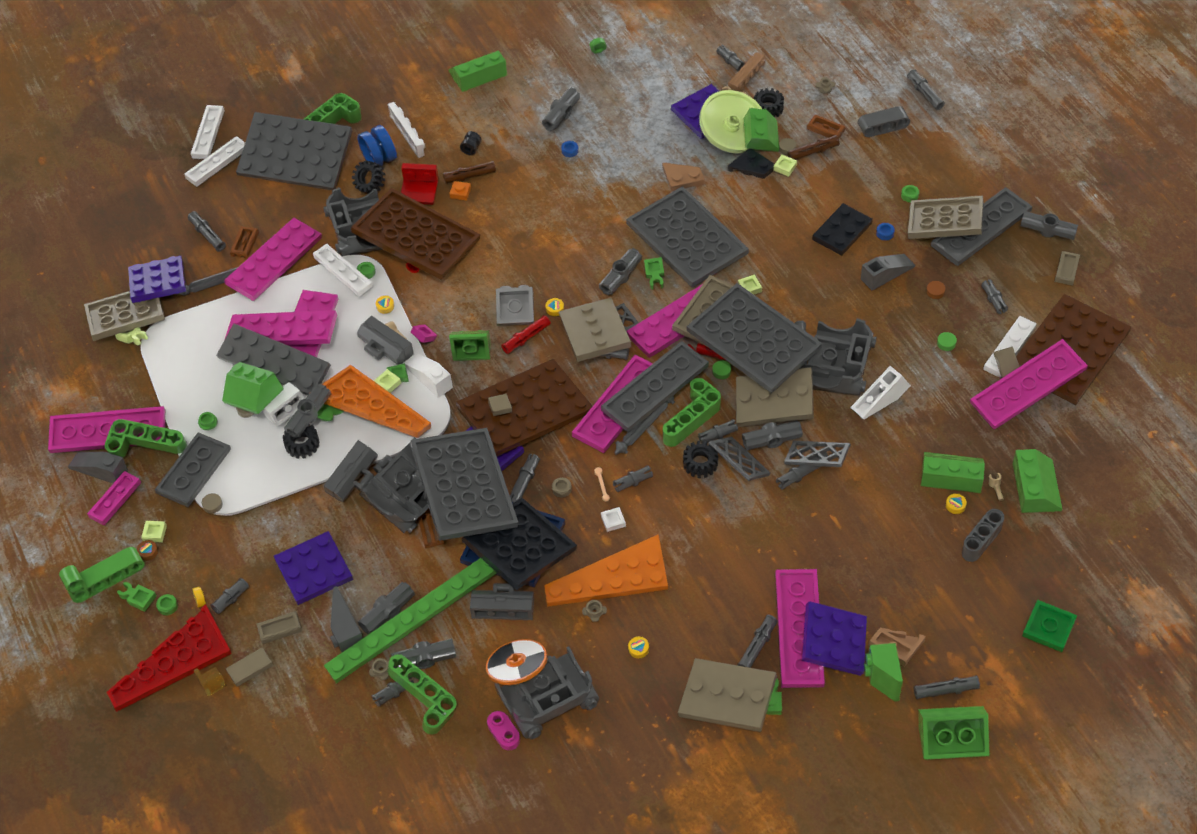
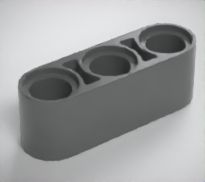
(883, 121)
(979, 542)

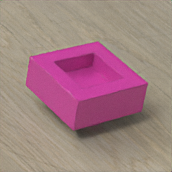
(423, 333)

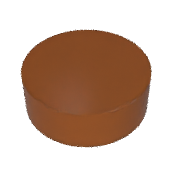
(935, 290)

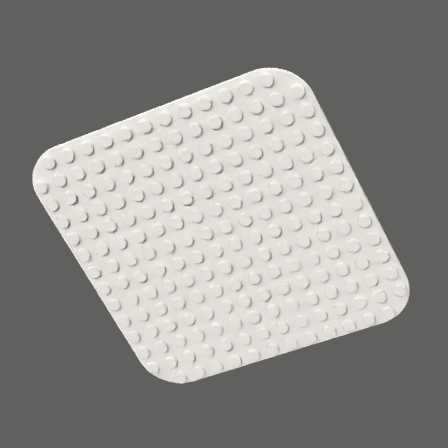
(258, 468)

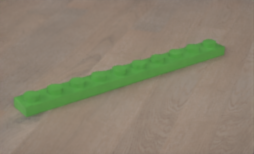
(409, 620)

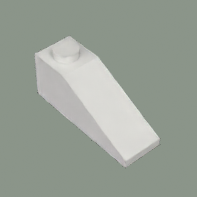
(430, 374)
(881, 393)

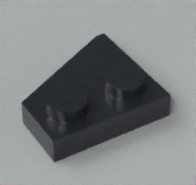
(752, 164)

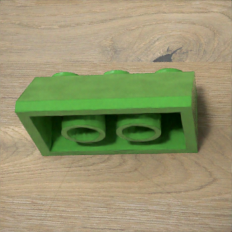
(479, 71)
(250, 387)
(952, 472)
(1036, 482)
(954, 732)

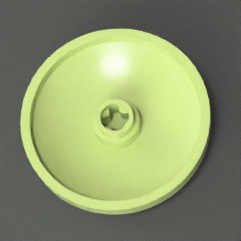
(723, 119)

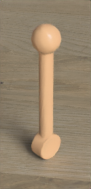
(598, 471)

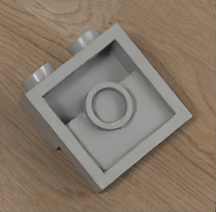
(514, 305)

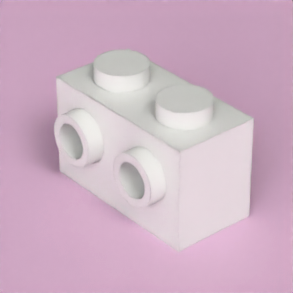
(283, 405)

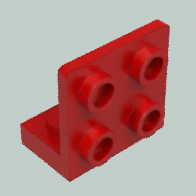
(420, 182)

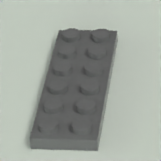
(998, 215)
(265, 353)
(654, 386)

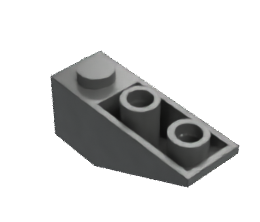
(884, 268)

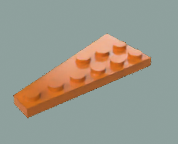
(621, 574)

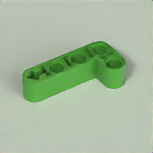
(336, 108)
(705, 405)
(147, 440)
(101, 575)
(418, 691)

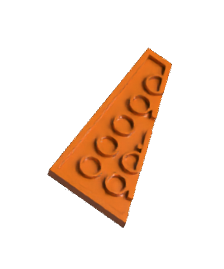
(365, 398)

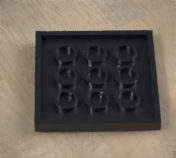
(522, 551)

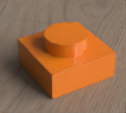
(460, 190)

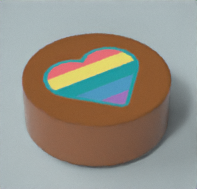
(147, 550)

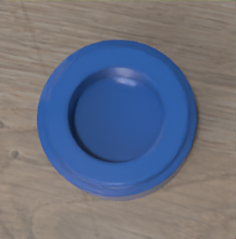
(569, 149)
(885, 231)

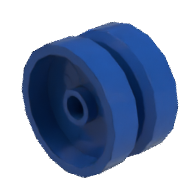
(377, 145)

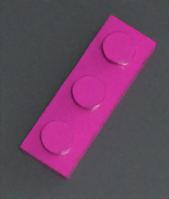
(114, 498)

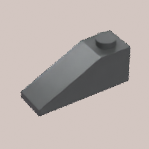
(99, 465)
(343, 625)

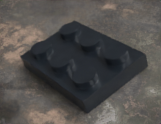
(842, 229)

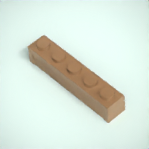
(747, 72)

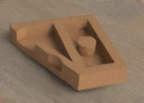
(682, 175)
(905, 645)

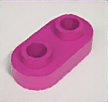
(502, 729)

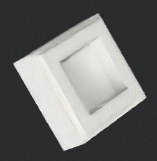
(613, 519)

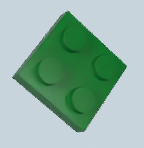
(1049, 625)

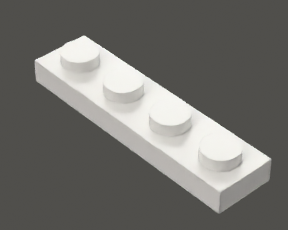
(407, 131)
(207, 132)
(215, 161)
(342, 270)
(1015, 337)

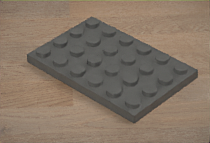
(294, 151)
(687, 236)
(754, 337)
(463, 484)

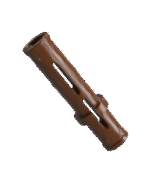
(829, 143)
(462, 174)

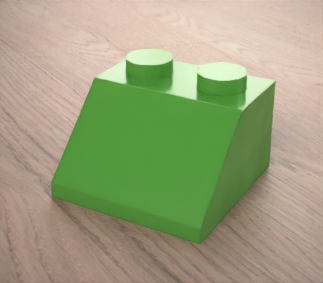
(761, 130)
(470, 345)
(884, 669)

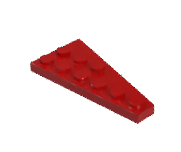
(177, 657)

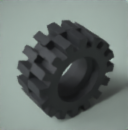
(772, 97)
(360, 174)
(303, 448)
(700, 468)

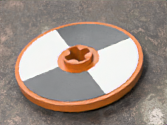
(516, 662)

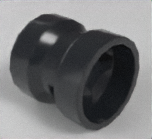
(470, 143)

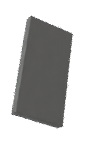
(192, 469)

